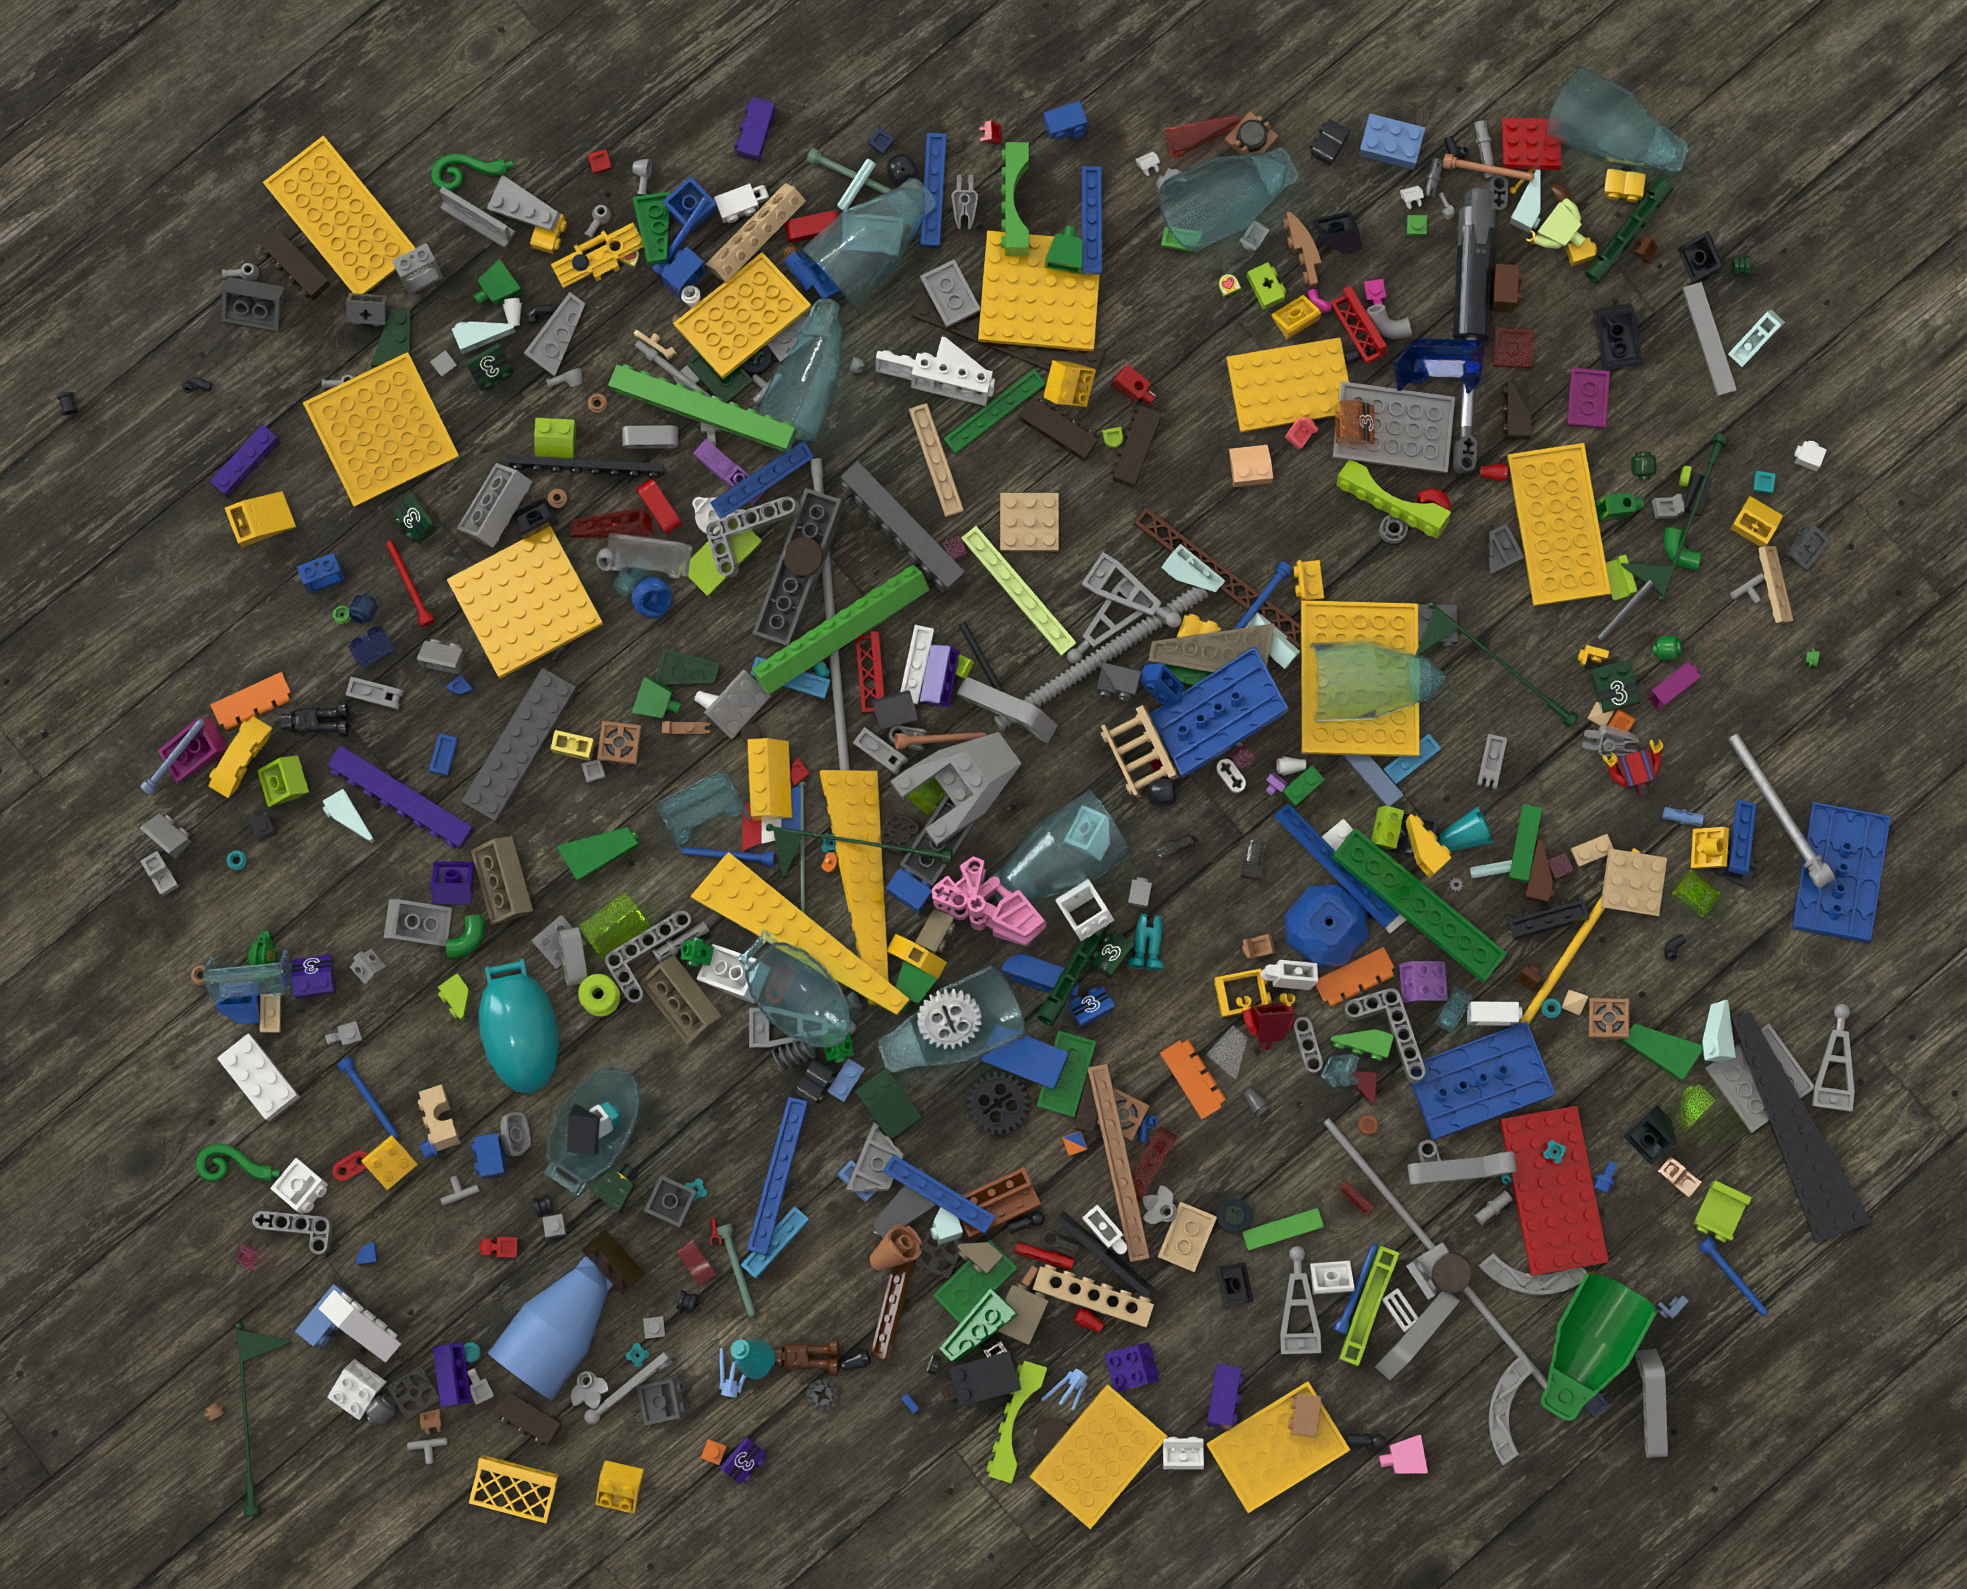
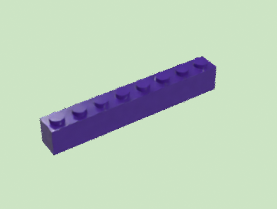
(400, 797)

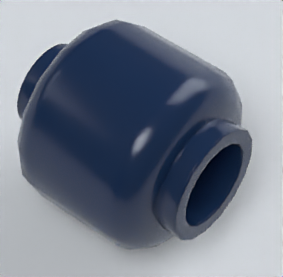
(362, 608)

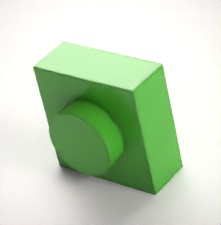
(1416, 225)

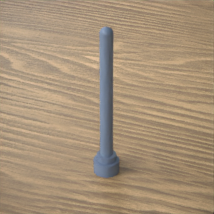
(150, 785)

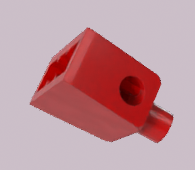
(1125, 384)

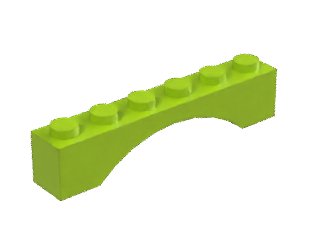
(1426, 517)
(1368, 1306)
(1004, 1462)

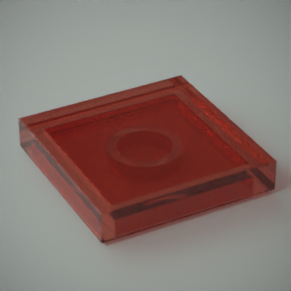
(1513, 348)
(1356, 1198)

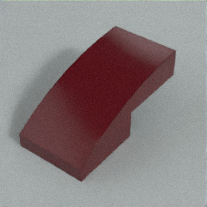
(696, 1262)

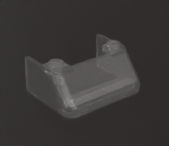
(648, 554)

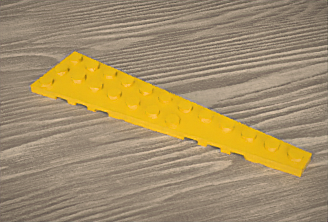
(856, 815)
(756, 906)

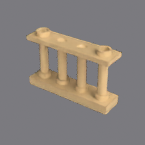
(1150, 735)

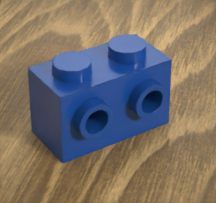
(1161, 683)

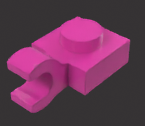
(1375, 291)

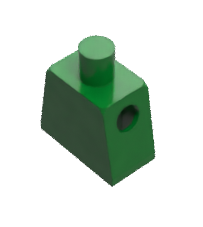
(1065, 252)
(497, 285)
(1617, 506)
(655, 699)
(914, 983)

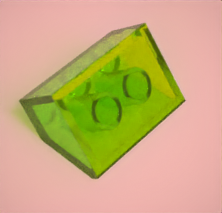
(614, 925)

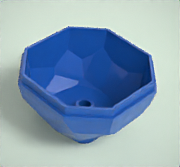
(1322, 943)

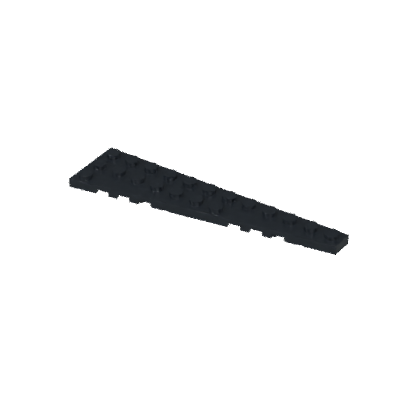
(1814, 1172)

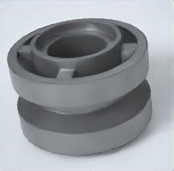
(1393, 538)

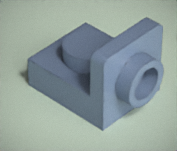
(1676, 1305)

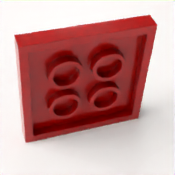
(1529, 145)

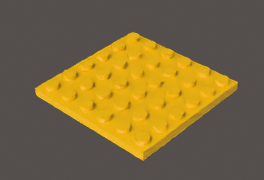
(1034, 303)
(381, 429)
(524, 602)

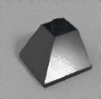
(1339, 232)
(1652, 1135)

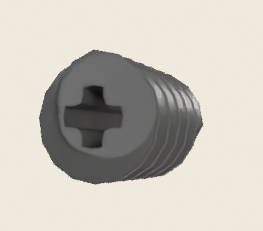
(793, 1055)

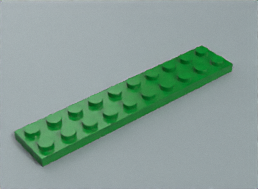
(1419, 905)

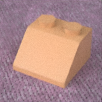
(1251, 466)

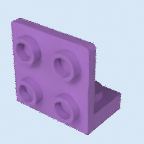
(1423, 981)

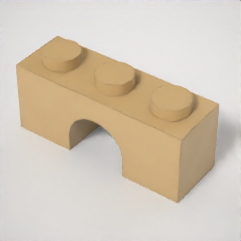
(442, 1133)

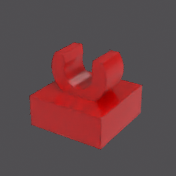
(992, 132)

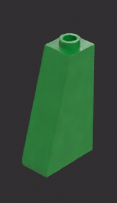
(596, 852)
(1664, 1050)

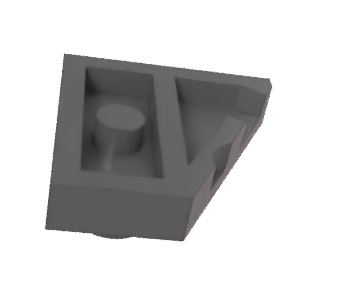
(1502, 549)

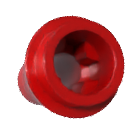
(1495, 472)
(1088, 1320)

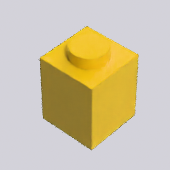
(1581, 254)

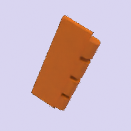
(251, 698)
(1356, 973)
(1188, 1075)

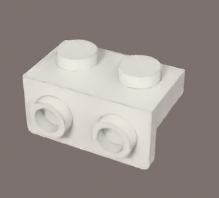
(1183, 1453)

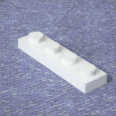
(917, 661)

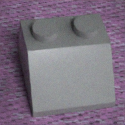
(441, 657)
(166, 835)

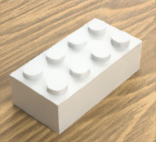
(258, 1077)
(360, 1325)

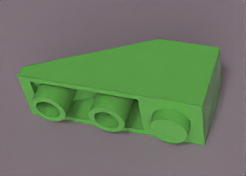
(1370, 1042)

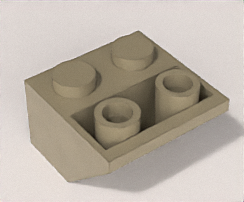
(935, 932)

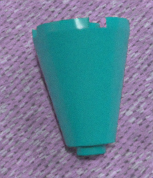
(1467, 832)
(753, 1357)

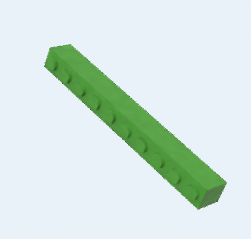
(703, 408)
(840, 629)

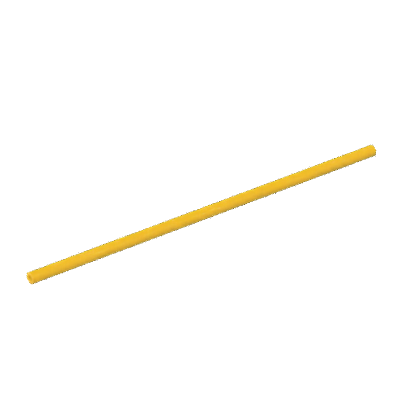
(1564, 961)

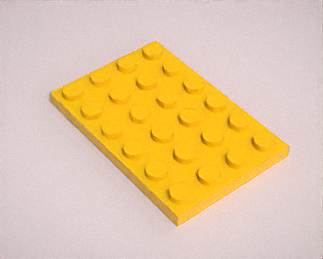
(742, 315)
(1287, 383)
(1098, 1456)
(1264, 1456)

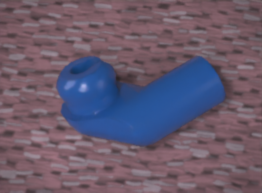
(1145, 1126)

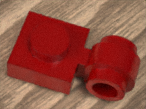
(505, 1247)

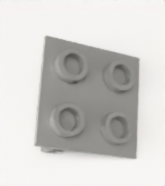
(548, 941)

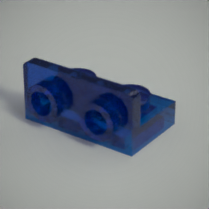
(370, 647)

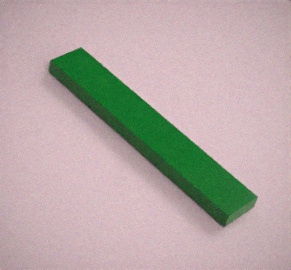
(995, 411)

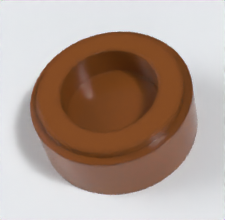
(1368, 1125)

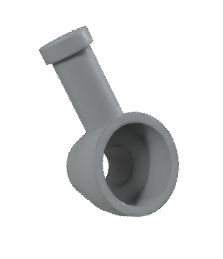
(643, 169)
(598, 220)
(251, 276)
(572, 377)
(333, 383)

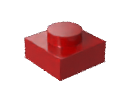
(599, 161)

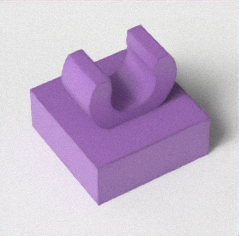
(1276, 782)

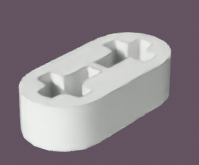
(1234, 773)

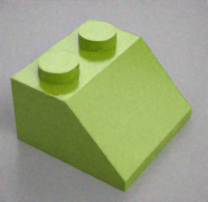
(554, 438)
(283, 780)

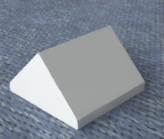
(1331, 1277)

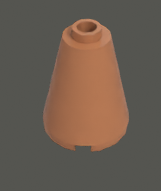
(896, 1248)

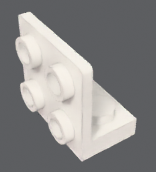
(356, 1388)

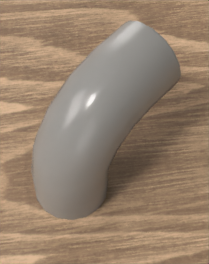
(1387, 327)

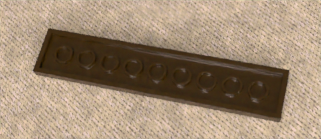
(1036, 356)

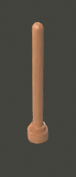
(1451, 161)
(903, 740)

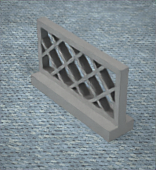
(476, 218)

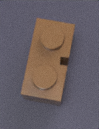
(1305, 1414)

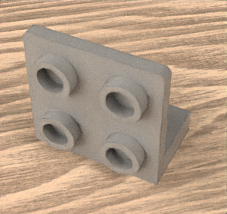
(1422, 1269)

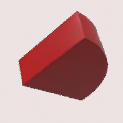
(798, 772)

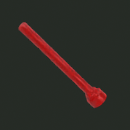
(425, 618)

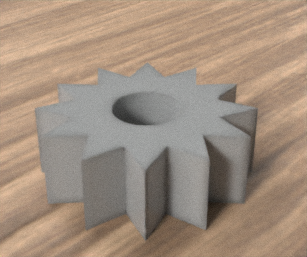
(1459, 885)

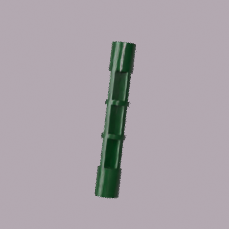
(1628, 231)
(1069, 977)

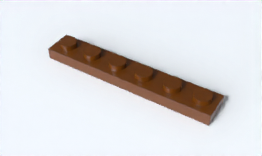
(891, 1311)

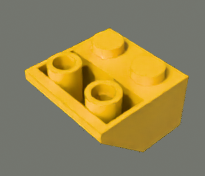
(1069, 383)
(1756, 522)
(619, 1486)

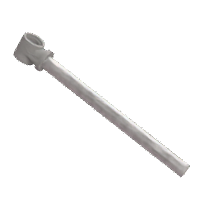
(1819, 872)

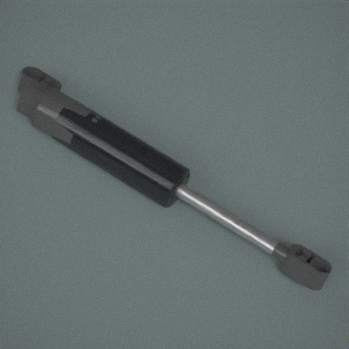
(1474, 291)

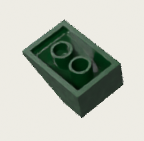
(888, 1104)

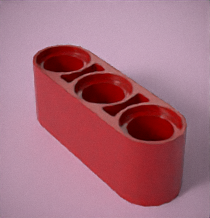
(808, 226)
(658, 506)

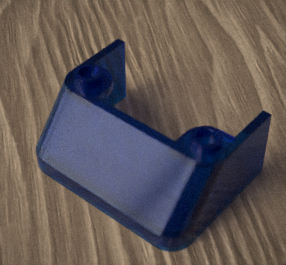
(1440, 359)

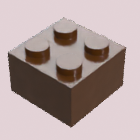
(1505, 287)

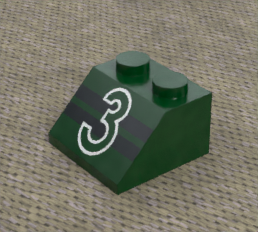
(489, 367)
(414, 519)
(1615, 686)
(1112, 955)

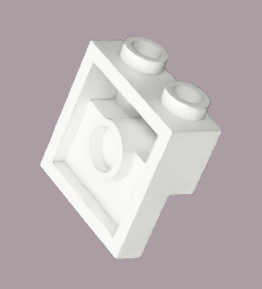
(299, 1187)

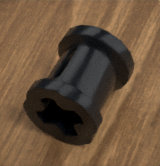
(67, 403)

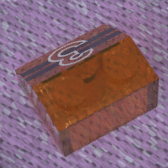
(1354, 422)

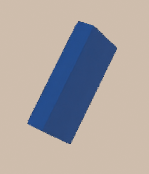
(443, 754)

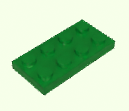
(1072, 1079)
(968, 1286)

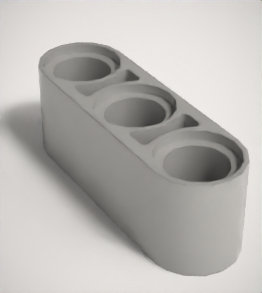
(649, 437)
(572, 956)
(1310, 1036)

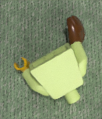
(1561, 223)

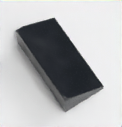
(1693, 491)

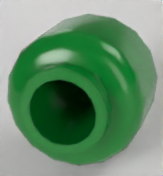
(1667, 648)

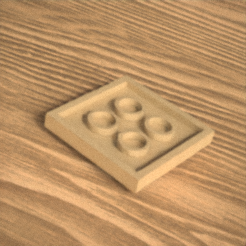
(1029, 522)
(1633, 882)

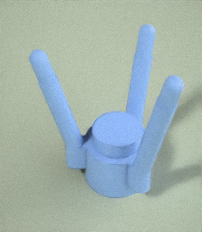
(1076, 1380)
(730, 1386)

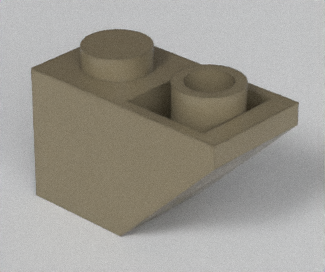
(981, 1254)

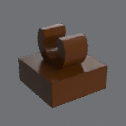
(1646, 250)
(1529, 976)

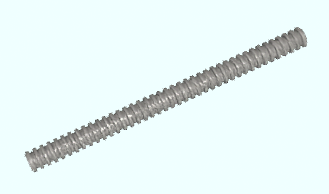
(1108, 652)

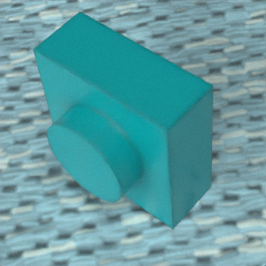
(1764, 482)
(612, 1112)

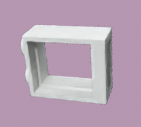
(1068, 903)
(1493, 1013)

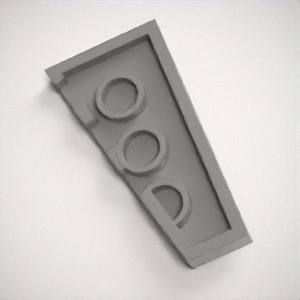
(518, 204)
(554, 337)

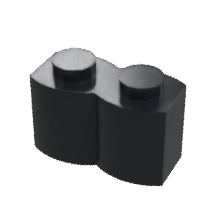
(1330, 142)
(814, 1082)

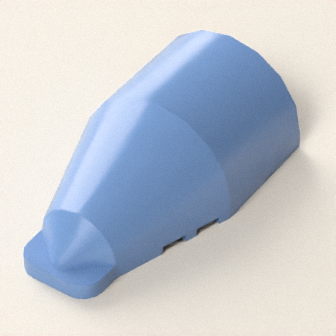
(554, 1330)

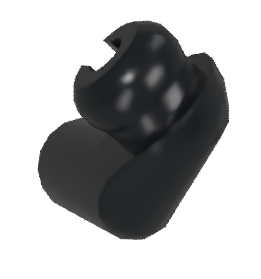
(1460, 152)
(532, 314)
(196, 383)
(1671, 947)

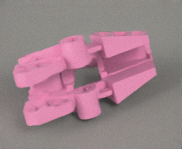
(1012, 918)

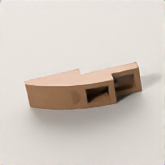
(1302, 242)

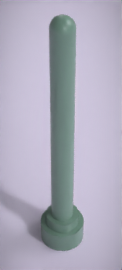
(816, 157)
(726, 1233)

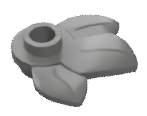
(1158, 1205)
(588, 1393)

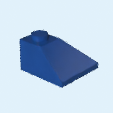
(241, 1009)

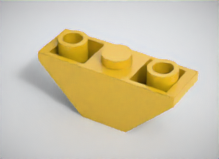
(916, 956)

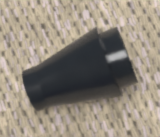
(856, 1360)

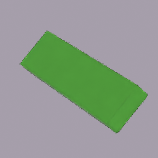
(1282, 1229)

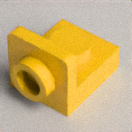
(1595, 654)

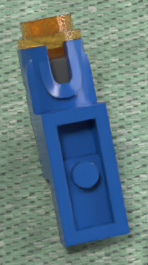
(809, 273)

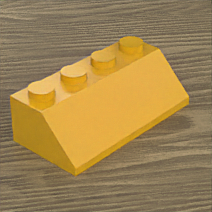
(769, 779)

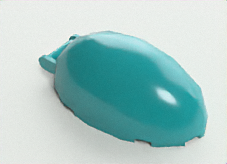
(518, 1029)

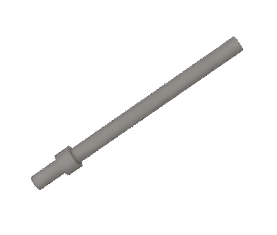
(653, 355)

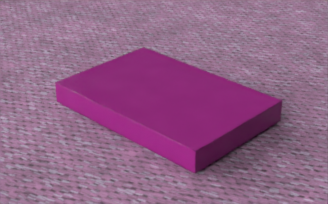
(1588, 398)

